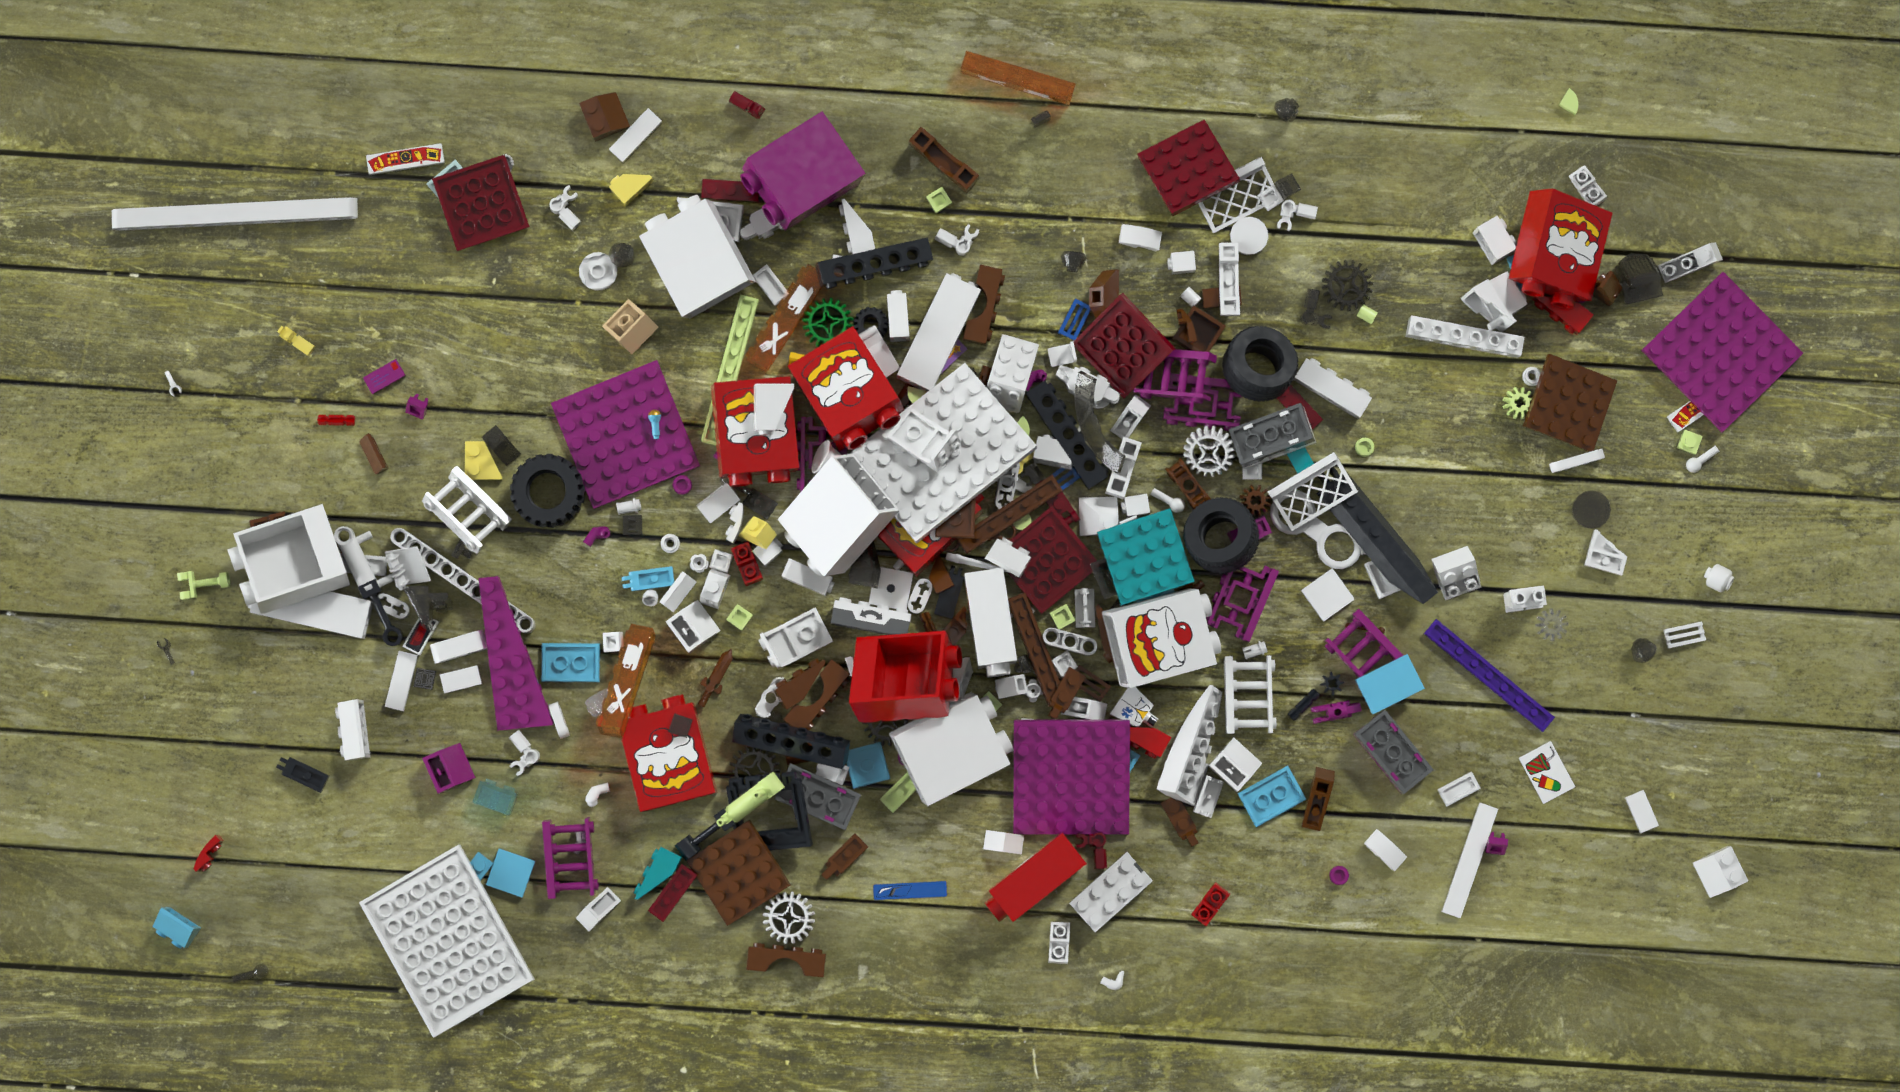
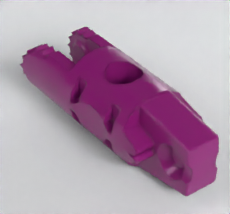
(1345, 711)

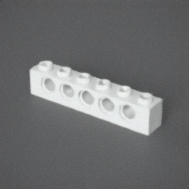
(1464, 336)

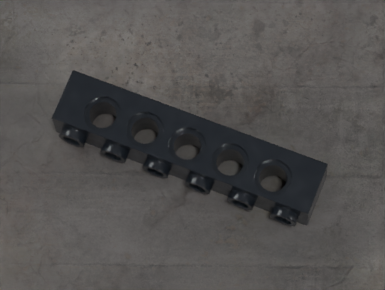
(919, 247)
(1045, 390)
(781, 744)

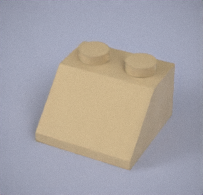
(630, 326)

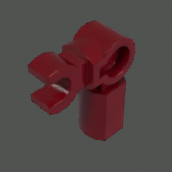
(740, 101)
(1100, 854)

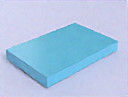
(570, 662)
(1389, 684)
(1271, 796)

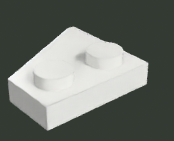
(1604, 555)

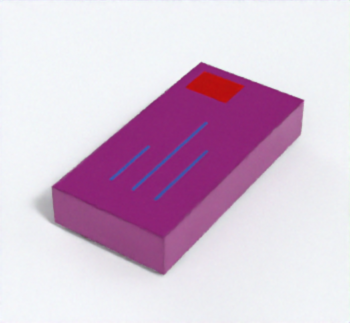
(384, 376)

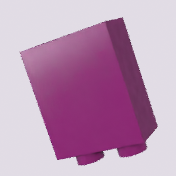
(801, 172)

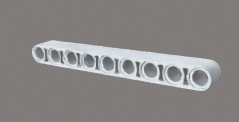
(456, 573)

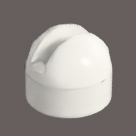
(650, 598)

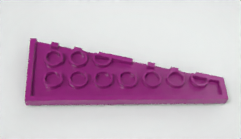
(514, 683)

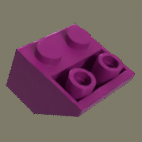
(448, 768)

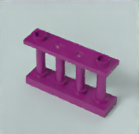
(1185, 358)
(1372, 634)
(553, 868)

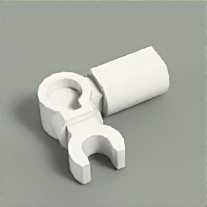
(558, 205)
(1288, 209)
(961, 246)
(530, 755)

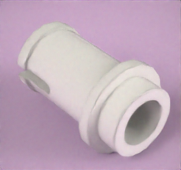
(628, 506)
(1254, 650)

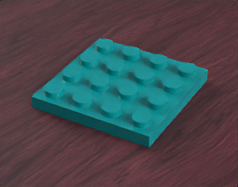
(1145, 556)

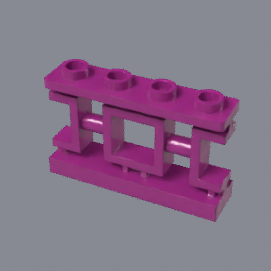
(1202, 417)
(807, 454)
(1254, 602)

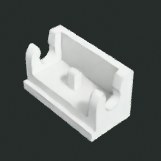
(718, 502)
(1208, 796)

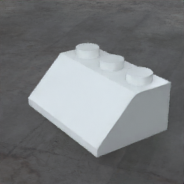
(353, 730)

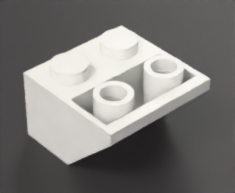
(1456, 572)
(693, 626)
(1235, 764)

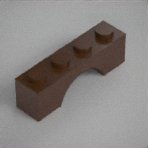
(938, 156)
(977, 329)
(833, 677)
(811, 962)

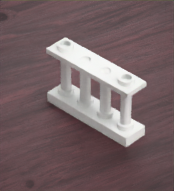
(472, 493)
(1232, 704)

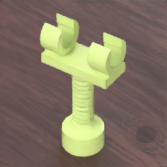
(223, 580)

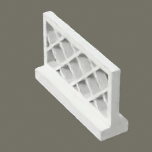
(1243, 172)
(1302, 478)

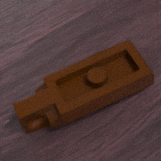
(1065, 692)
(1180, 820)
(844, 856)

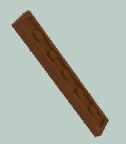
(1011, 513)
(1034, 645)

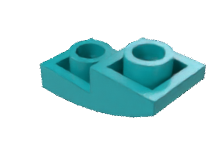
(1300, 459)

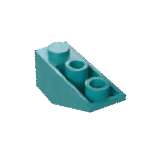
(662, 868)

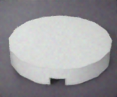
(1250, 235)
(597, 271)

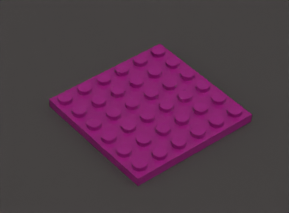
(1722, 351)
(613, 436)
(1071, 776)

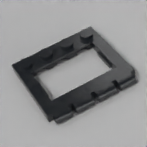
(778, 838)

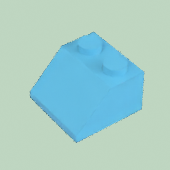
(176, 927)

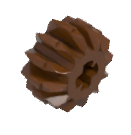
(1254, 494)

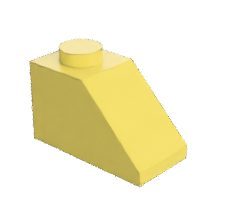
(629, 186)
(758, 532)

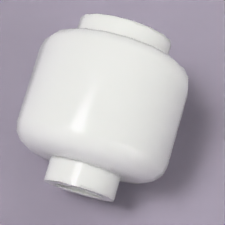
(1719, 578)

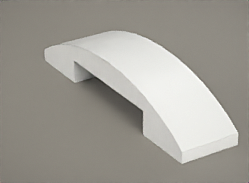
(1229, 279)

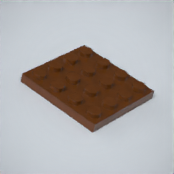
(1570, 403)
(738, 872)

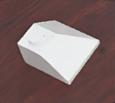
(1097, 514)

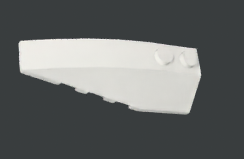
(1186, 761)

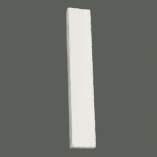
(1469, 860)

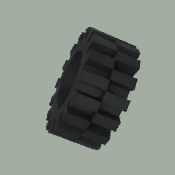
(874, 313)

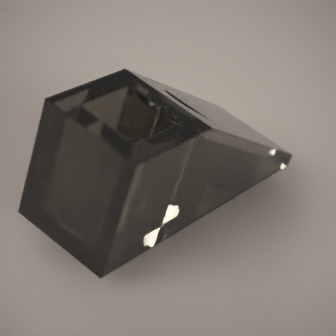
(866, 569)

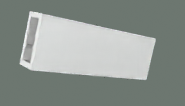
(939, 332)
(327, 612)

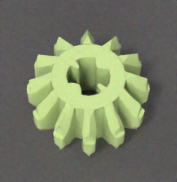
(1514, 397)

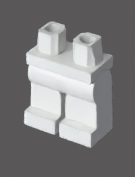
(1525, 598)

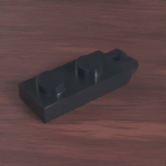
(948, 599)
(303, 774)

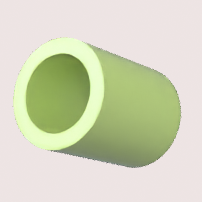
(1367, 314)

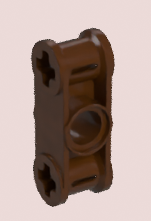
(1183, 475)

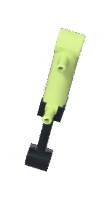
(733, 813)

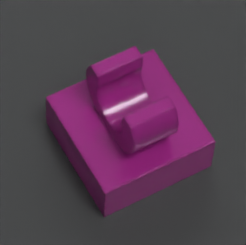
(417, 407)
(1496, 845)

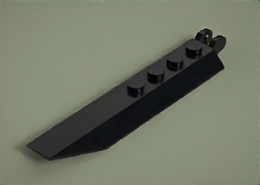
(1378, 539)

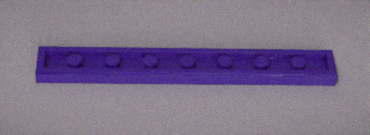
(1489, 675)

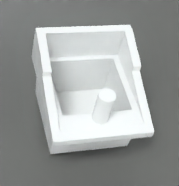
(1496, 301)

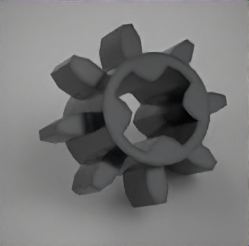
(1326, 683)

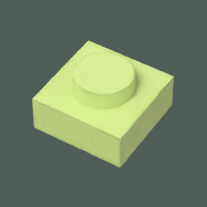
(1689, 442)

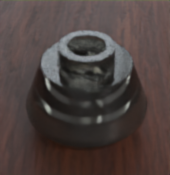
(1286, 109)
(621, 254)
(1073, 260)
(1643, 650)

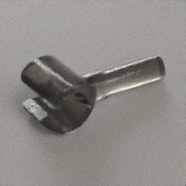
(166, 649)

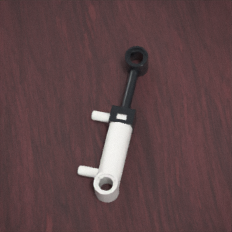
(364, 577)

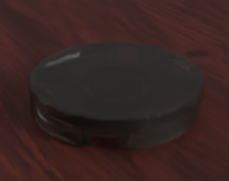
(1591, 509)

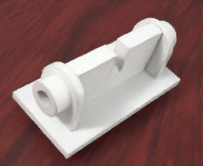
(1084, 608)

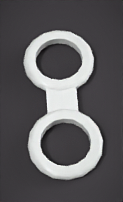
(1317, 531)

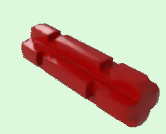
(339, 420)

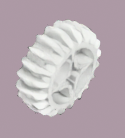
(1214, 457)
(791, 901)

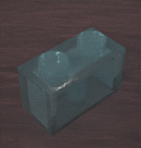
(495, 797)

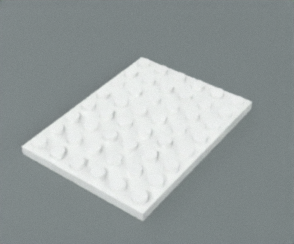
(988, 449)
(446, 941)

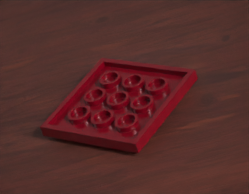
(1188, 167)
(480, 202)
(1123, 345)
(1056, 562)

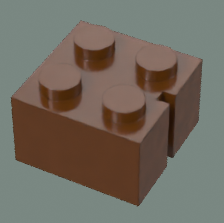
(1206, 330)

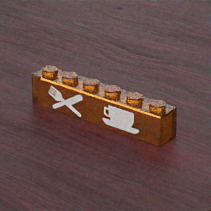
(1017, 78)
(785, 320)
(626, 681)

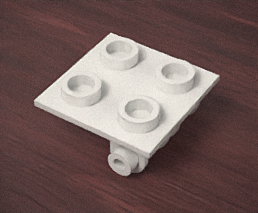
(407, 566)

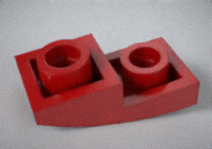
(747, 563)
(204, 858)
(1210, 904)

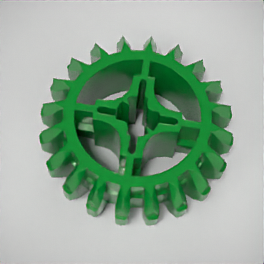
(819, 324)

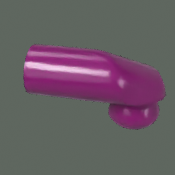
(1036, 376)
(596, 533)

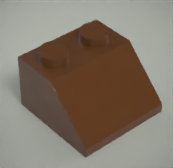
(604, 115)

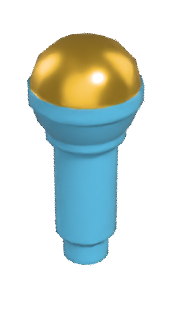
(654, 417)

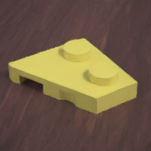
(479, 462)

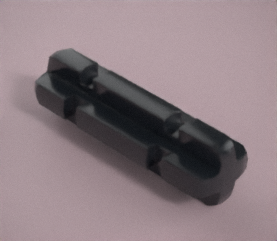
(1304, 704)

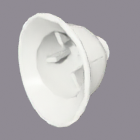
(822, 455)

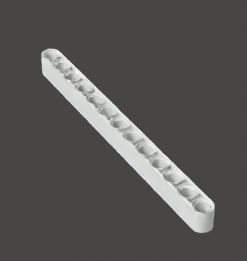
(234, 214)

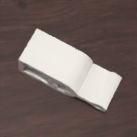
(879, 350)

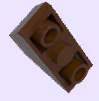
(1104, 291)

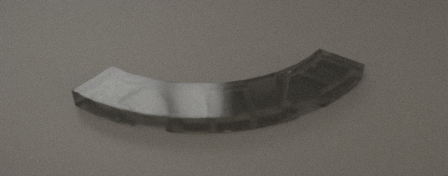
(1090, 426)

